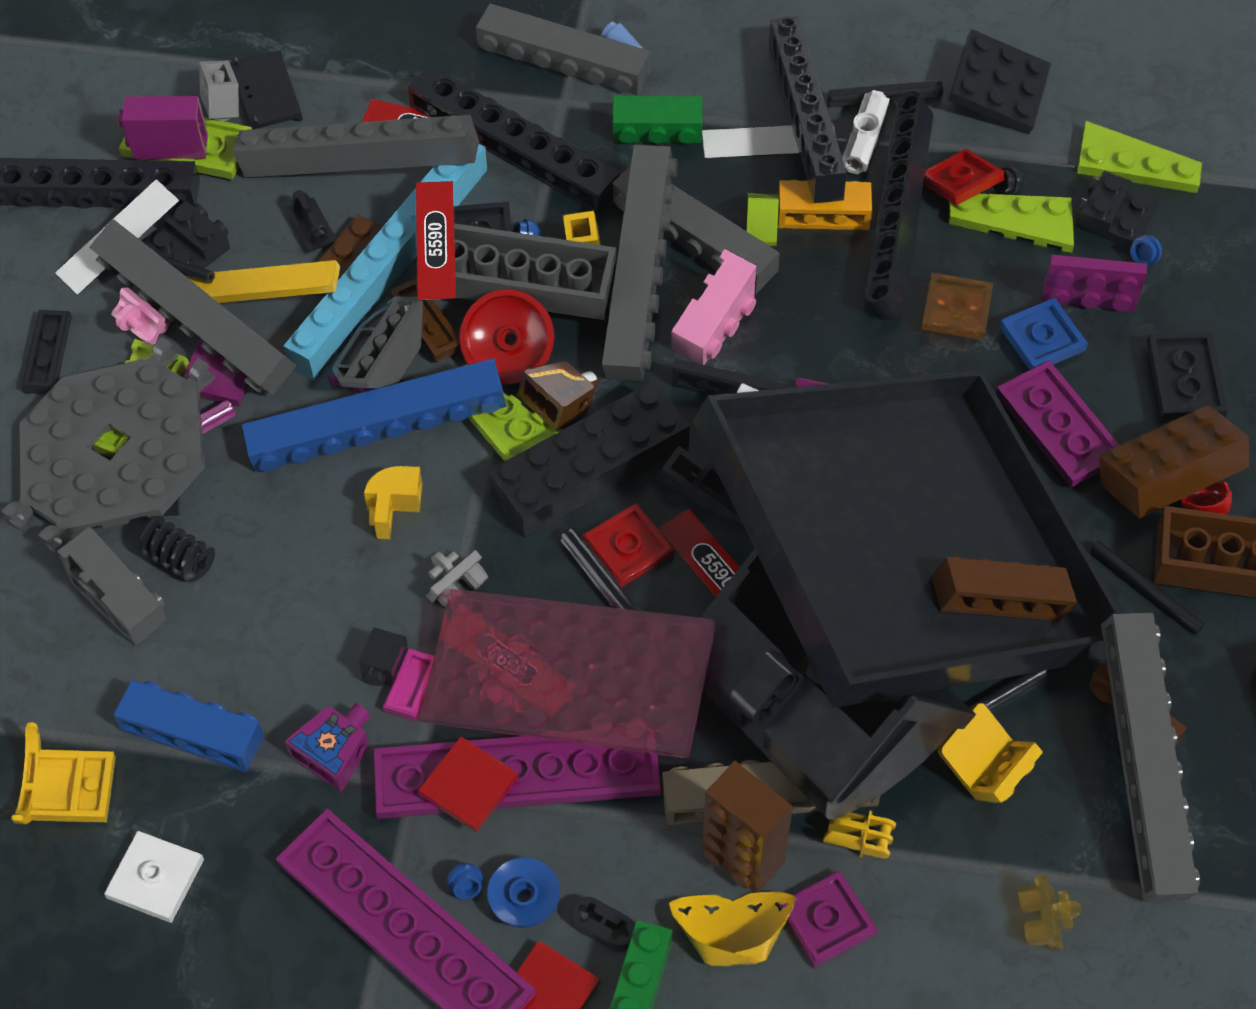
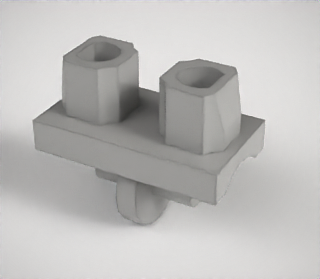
(468, 570)

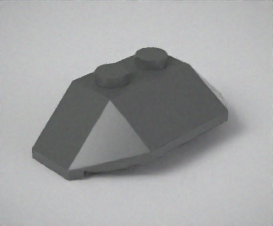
(382, 346)

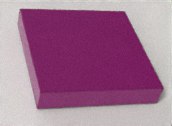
(226, 383)
(829, 919)

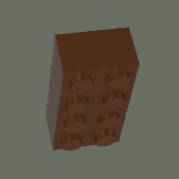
(1174, 461)
(1206, 551)
(745, 827)

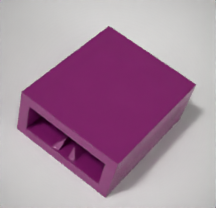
(164, 127)

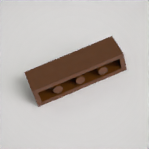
(1003, 589)

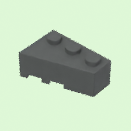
(112, 586)

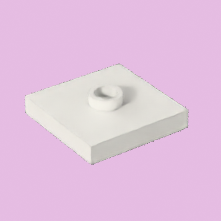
(154, 876)

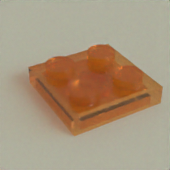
(957, 306)

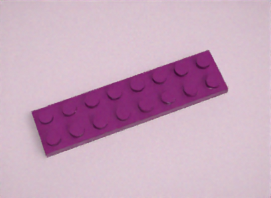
(546, 770)
(400, 920)

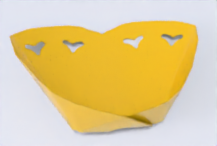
(733, 931)

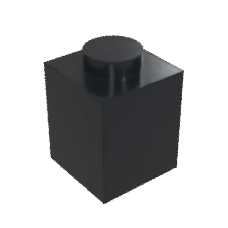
(382, 657)

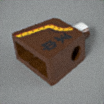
(557, 392)

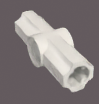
(865, 132)

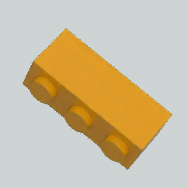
(800, 212)

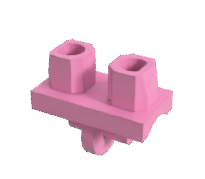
(139, 317)

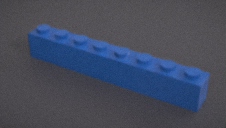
(374, 415)

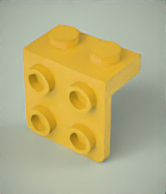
(987, 757)

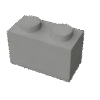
(219, 90)

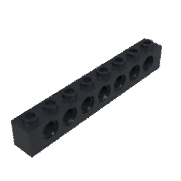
(807, 110)
(517, 139)
(92, 181)

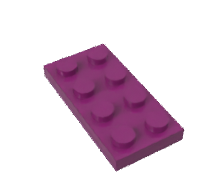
(1057, 422)

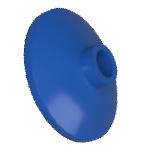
(520, 877)

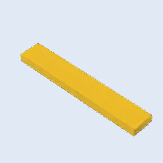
(272, 281)

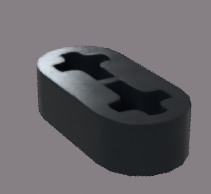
(608, 917)

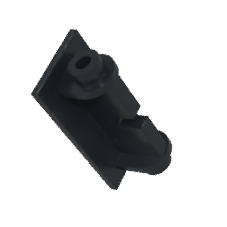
(310, 221)

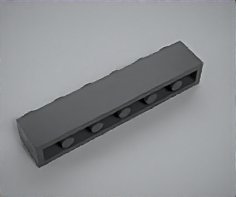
(563, 49)
(708, 233)

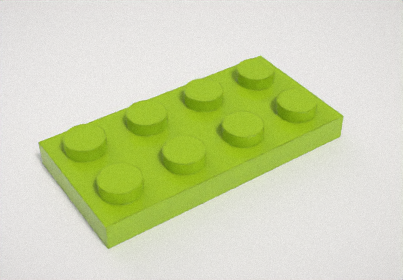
(219, 157)

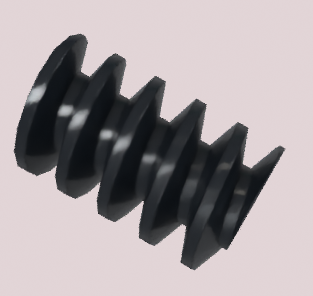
(176, 549)

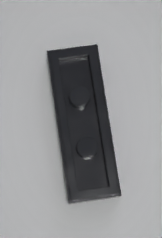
(46, 351)

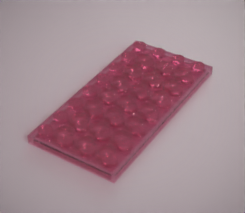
(569, 672)

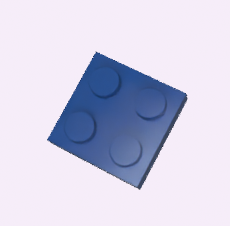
(1043, 334)

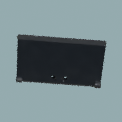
(269, 92)

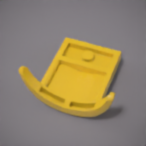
(63, 783)

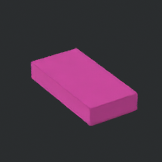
(409, 685)

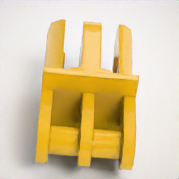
(853, 831)

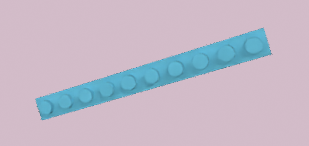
(371, 275)

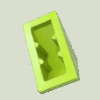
(763, 217)

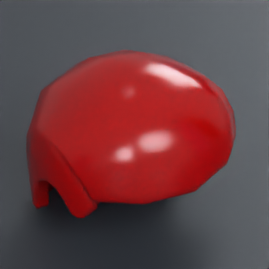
(1214, 498)

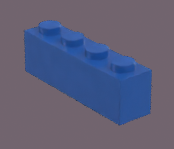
(189, 725)

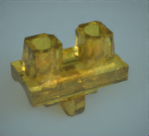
(1042, 898)

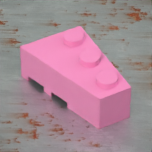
(717, 311)

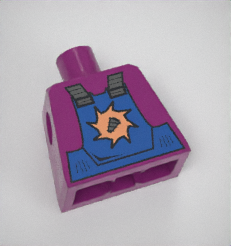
(331, 744)

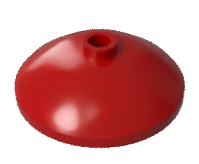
(496, 317)

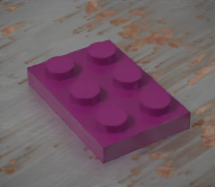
(1094, 282)

